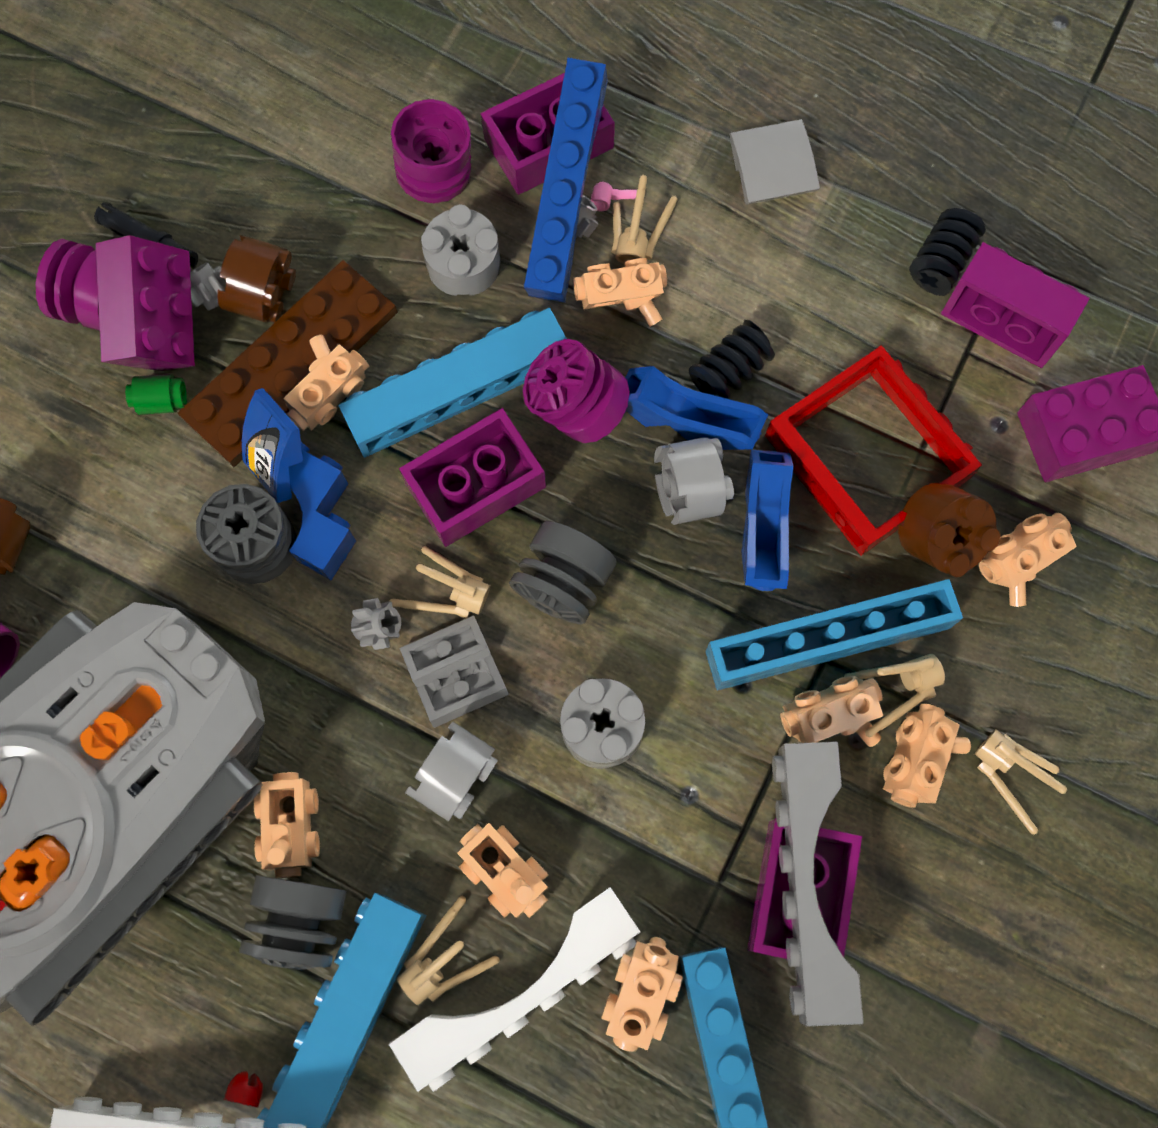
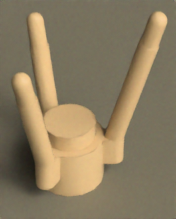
(633, 242)
(467, 591)
(917, 674)
(1001, 753)
(423, 976)

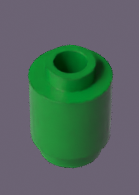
(156, 394)

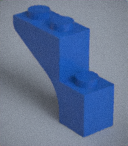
(693, 414)
(767, 520)
(322, 539)

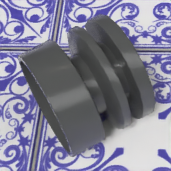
(259, 550)
(566, 567)
(292, 922)

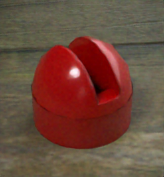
(245, 1090)

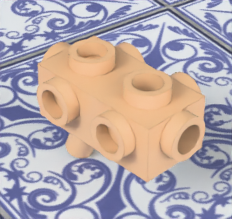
(629, 285)
(326, 386)
(1026, 552)
(841, 709)
(922, 756)
(286, 837)
(514, 883)
(646, 982)

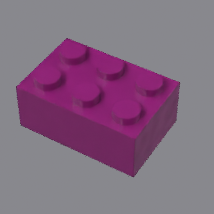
(523, 130)
(144, 304)
(1014, 305)
(1092, 423)
(473, 477)
(834, 881)

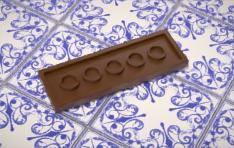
(338, 307)

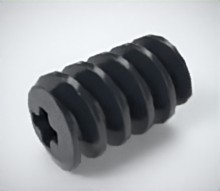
(947, 250)
(732, 359)

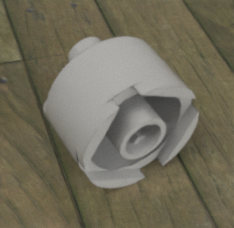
(461, 251)
(692, 480)
(592, 701)
(451, 773)

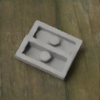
(774, 161)
(453, 671)

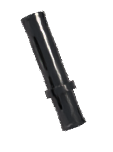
(126, 225)

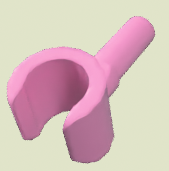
(604, 193)

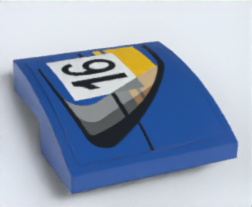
(270, 445)

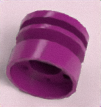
(431, 150)
(69, 284)
(576, 391)

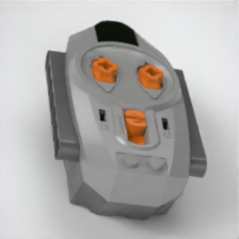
(114, 778)

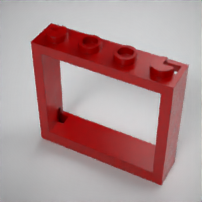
(910, 400)

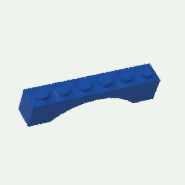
(565, 178)

